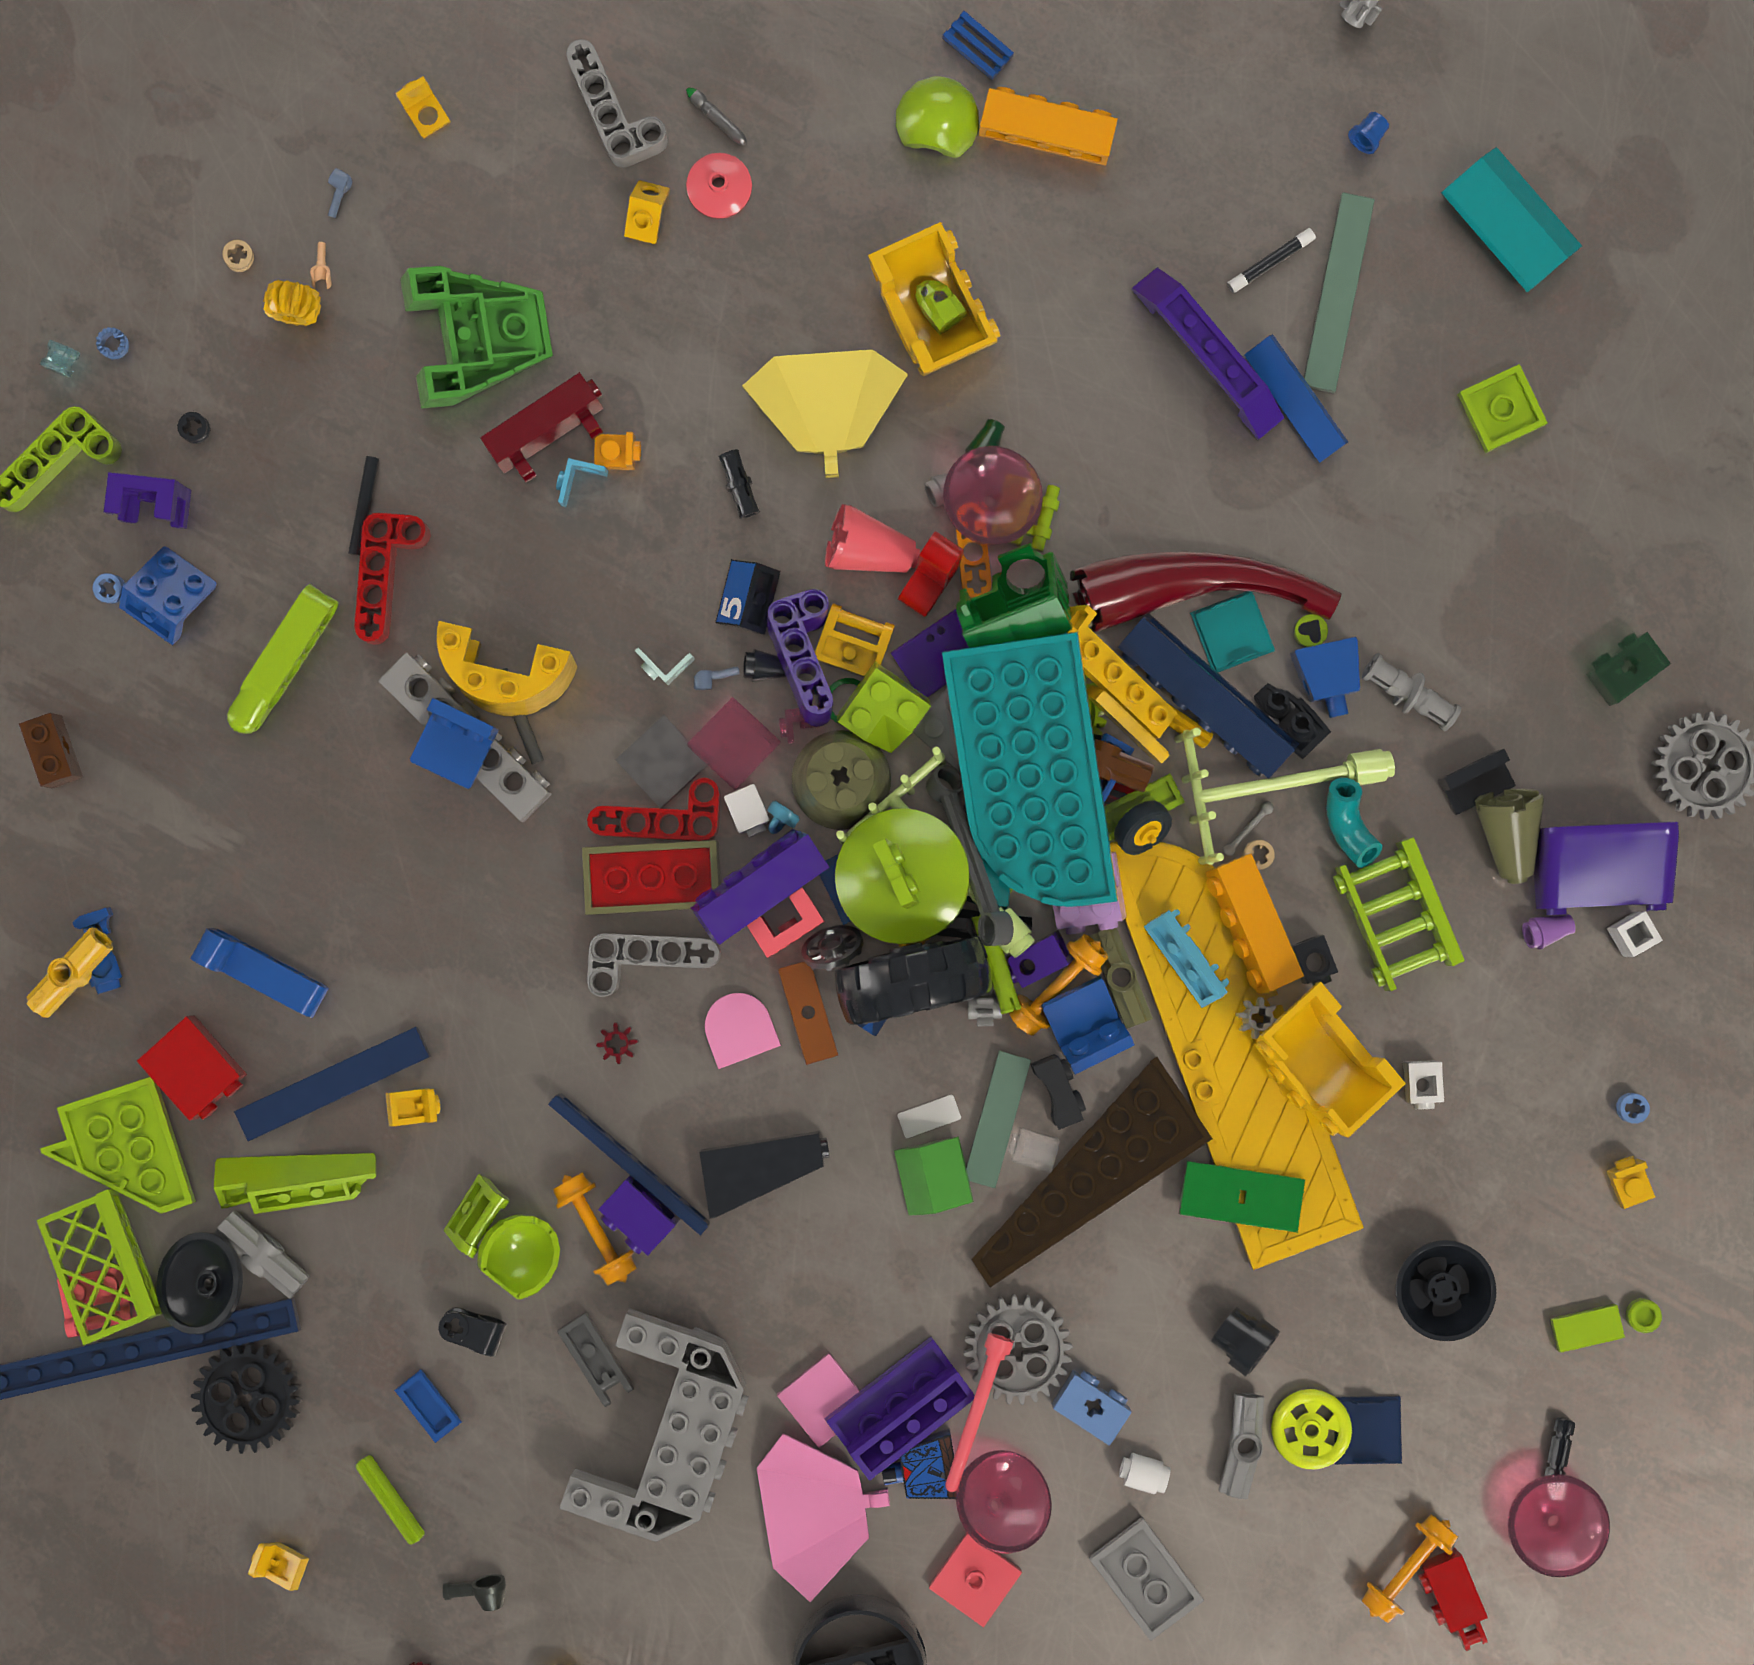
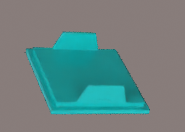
(1232, 631)

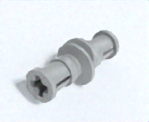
(1411, 692)

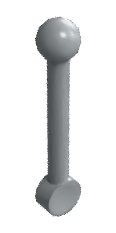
(1230, 848)

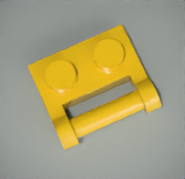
(849, 652)

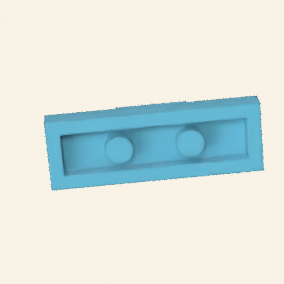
(1186, 958)

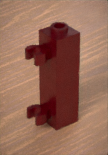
(544, 423)

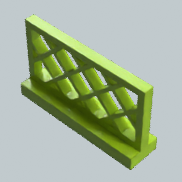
(127, 1254)

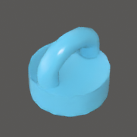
(782, 816)

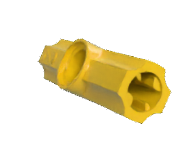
(57, 984)

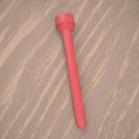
(997, 1349)

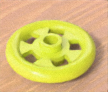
(1339, 1422)

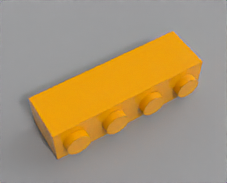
(1048, 125)
(1254, 924)

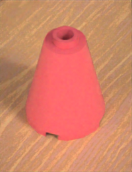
(868, 544)

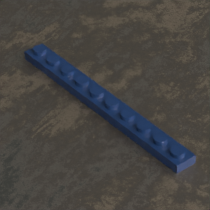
(144, 1349)

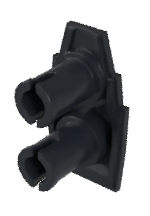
(1293, 717)

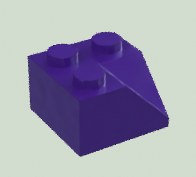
(638, 1216)

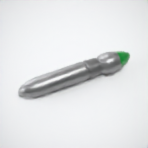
(715, 115)

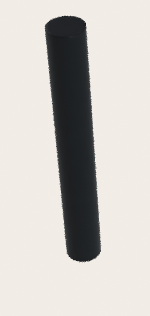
(363, 503)

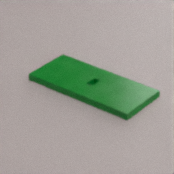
(1215, 1191)

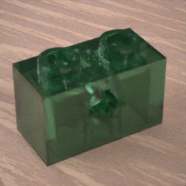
(1646, 663)

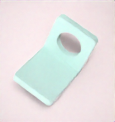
(653, 671)

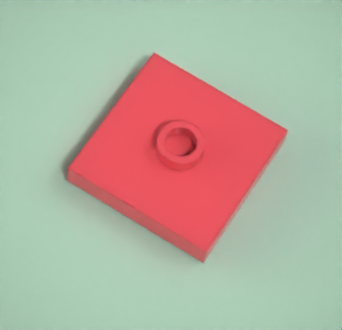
(975, 1580)

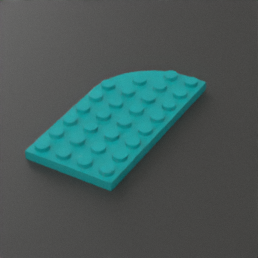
(1032, 768)

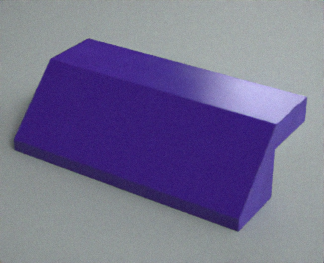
(900, 1408)

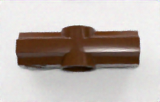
(1122, 767)

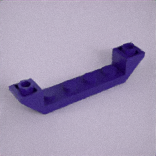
(1212, 348)

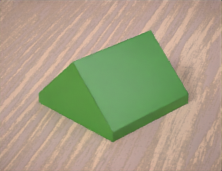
(933, 1176)

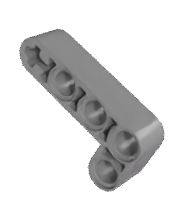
(605, 103)
(654, 956)

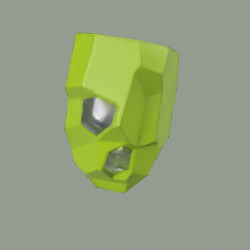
(939, 305)

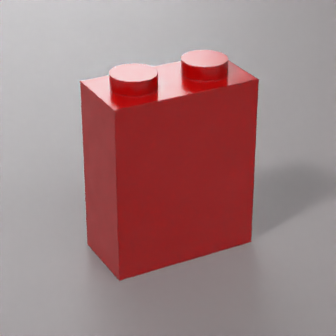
(192, 1068)

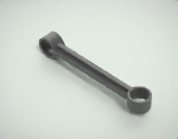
(994, 926)

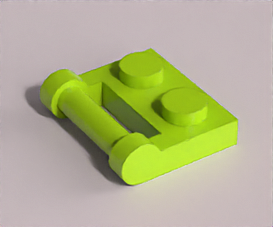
(475, 1215)

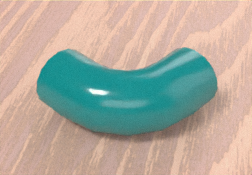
(1346, 822)

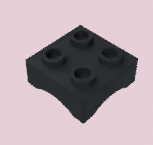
(1065, 1103)

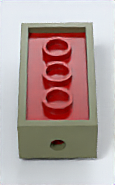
(648, 876)

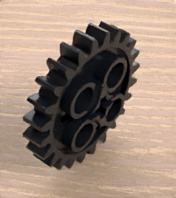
(218, 1410)

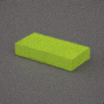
(1587, 1328)

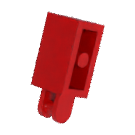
(1454, 1596)

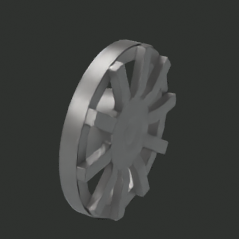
(832, 946)

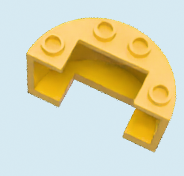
(899, 271)
(501, 690)
(1326, 1064)

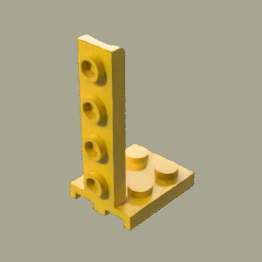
(1117, 678)

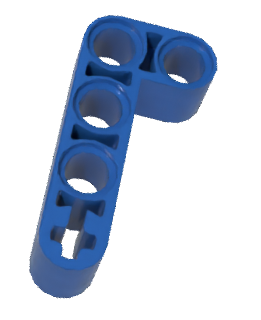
(259, 971)

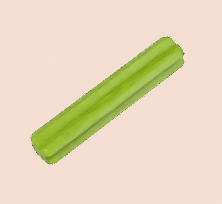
(390, 1499)

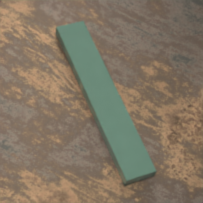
(1338, 292)

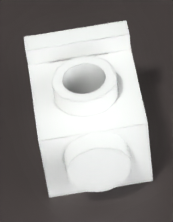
(1433, 1074)

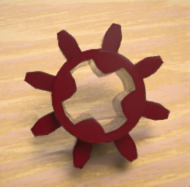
(623, 1035)

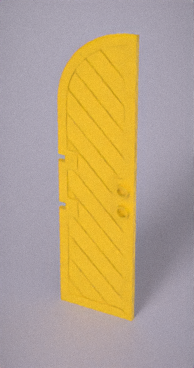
(1221, 1067)

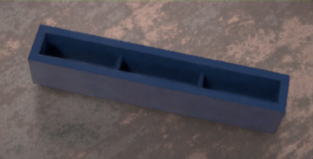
(1208, 696)

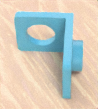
(566, 477)

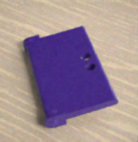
(923, 659)

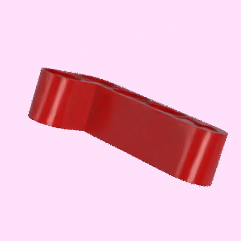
(934, 571)
(384, 577)
(654, 818)

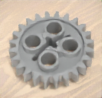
(1683, 748)
(1016, 1318)

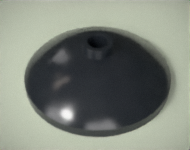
(187, 1280)

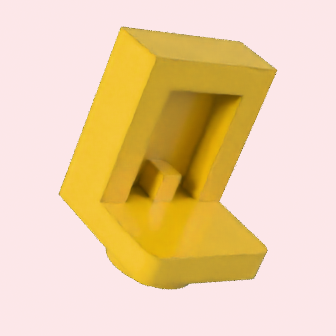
(412, 1107)
(278, 1564)

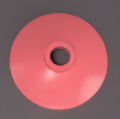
(724, 200)

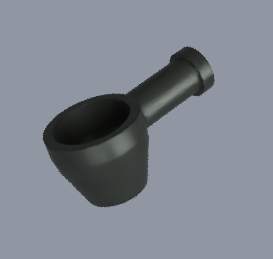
(488, 1591)

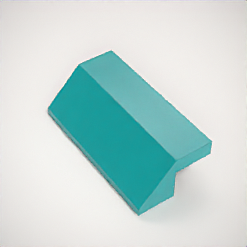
(1511, 219)

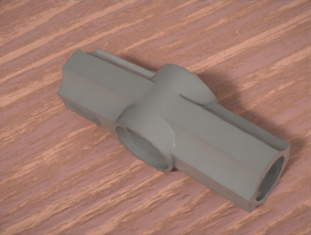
(1241, 1466)

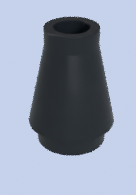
(762, 666)

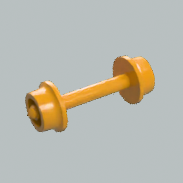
(1087, 955)
(616, 1266)
(1382, 1602)

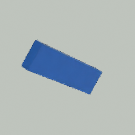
(1296, 398)

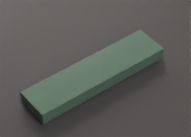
(997, 1118)

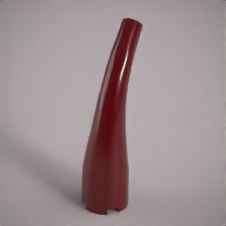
(1151, 581)

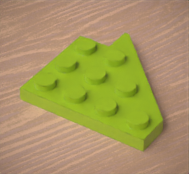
(126, 1145)

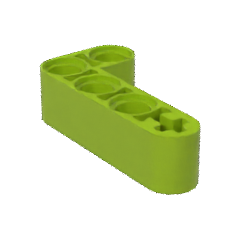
(52, 465)

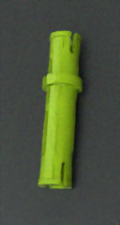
(1000, 976)

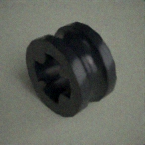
(184, 423)

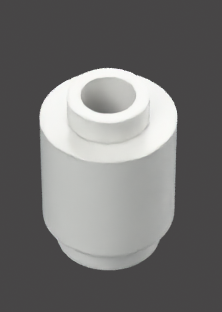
(1144, 1474)

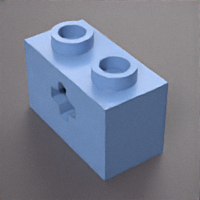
(1101, 1423)

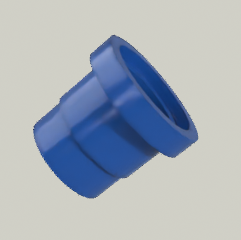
(1368, 133)

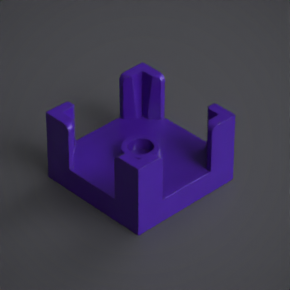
(127, 491)

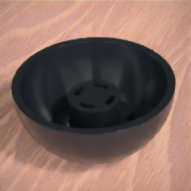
(1461, 1299)

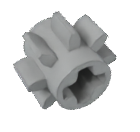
(1360, 11)
(984, 1009)
(1262, 1010)

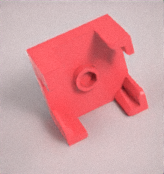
(791, 929)

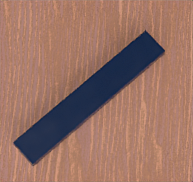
(332, 1084)
(629, 1163)

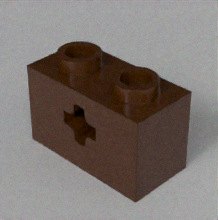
(51, 750)

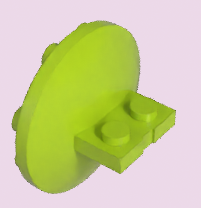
(902, 876)

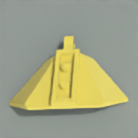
(826, 399)

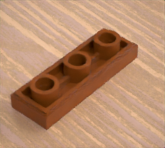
(814, 1032)

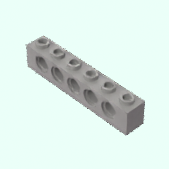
(521, 803)

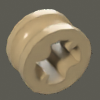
(232, 247)
(1269, 856)

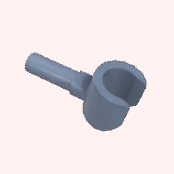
(342, 183)
(704, 678)

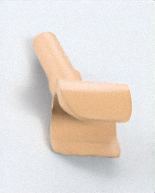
(320, 270)

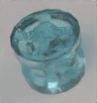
(60, 358)

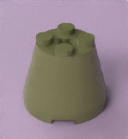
(844, 804)

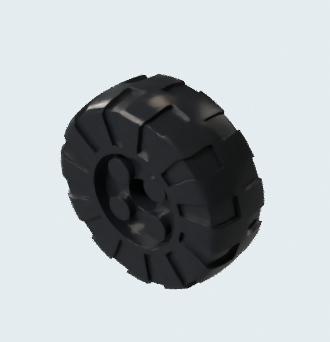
(913, 980)

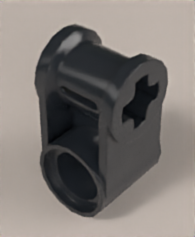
(479, 1331)

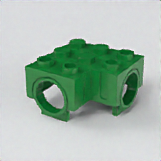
(1017, 612)

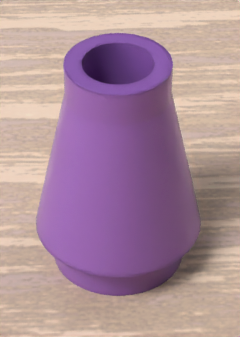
(1546, 930)

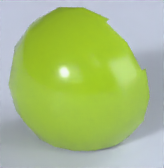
(938, 116)
(519, 1254)

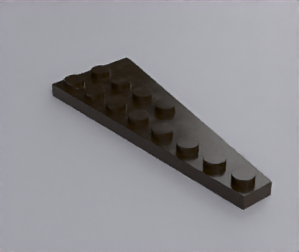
(1125, 1149)

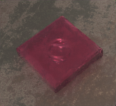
(733, 743)

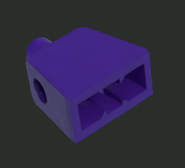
(1048, 956)

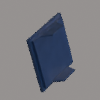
(1374, 1430)

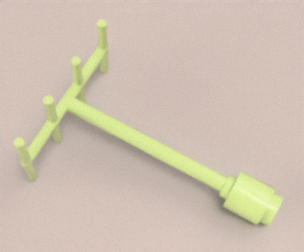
(1363, 767)
(1021, 936)

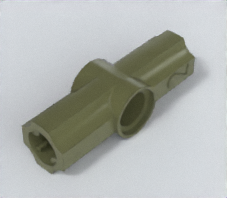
(1129, 998)

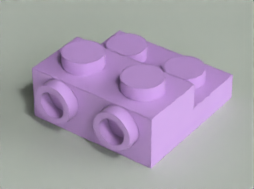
(1105, 914)

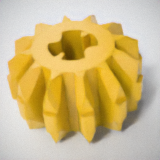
(292, 303)

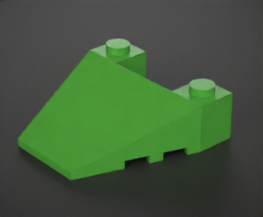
(485, 327)

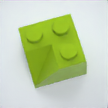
(883, 709)

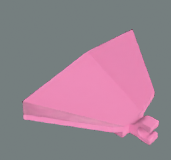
(812, 1513)

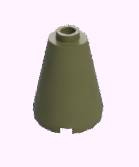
(1512, 830)

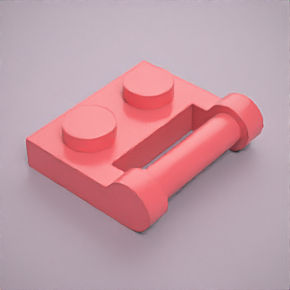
(83, 1292)

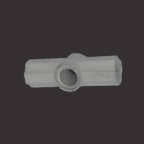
(262, 1254)

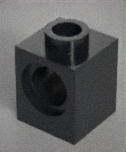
(1315, 945)

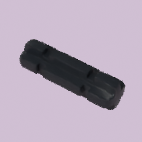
(1560, 1446)

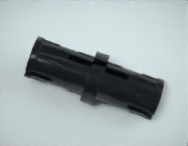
(739, 484)

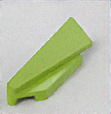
(291, 1181)

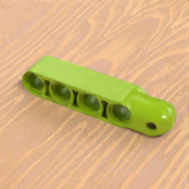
(281, 659)

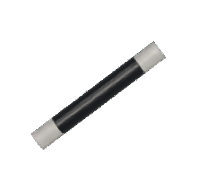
(1271, 260)

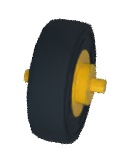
(1143, 827)

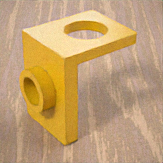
(417, 96)
(645, 212)

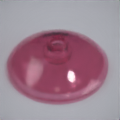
(994, 474)
(1021, 1500)
(1575, 1539)

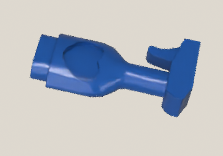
(107, 973)

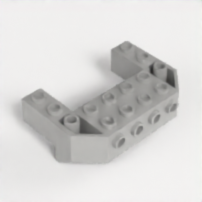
(687, 1441)

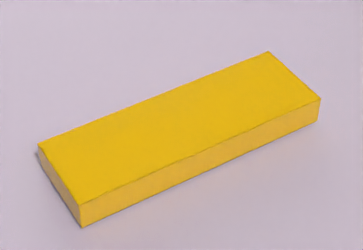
(1127, 723)

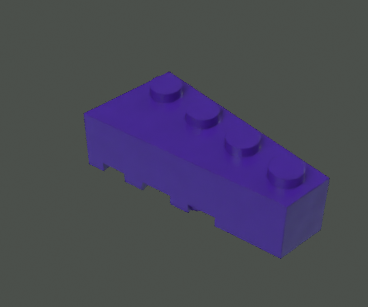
(759, 885)

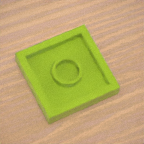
(1502, 408)

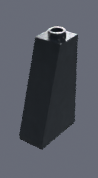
(754, 1168)

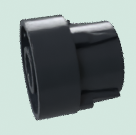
(1245, 1340)

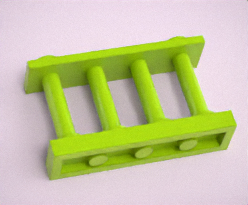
(1432, 918)

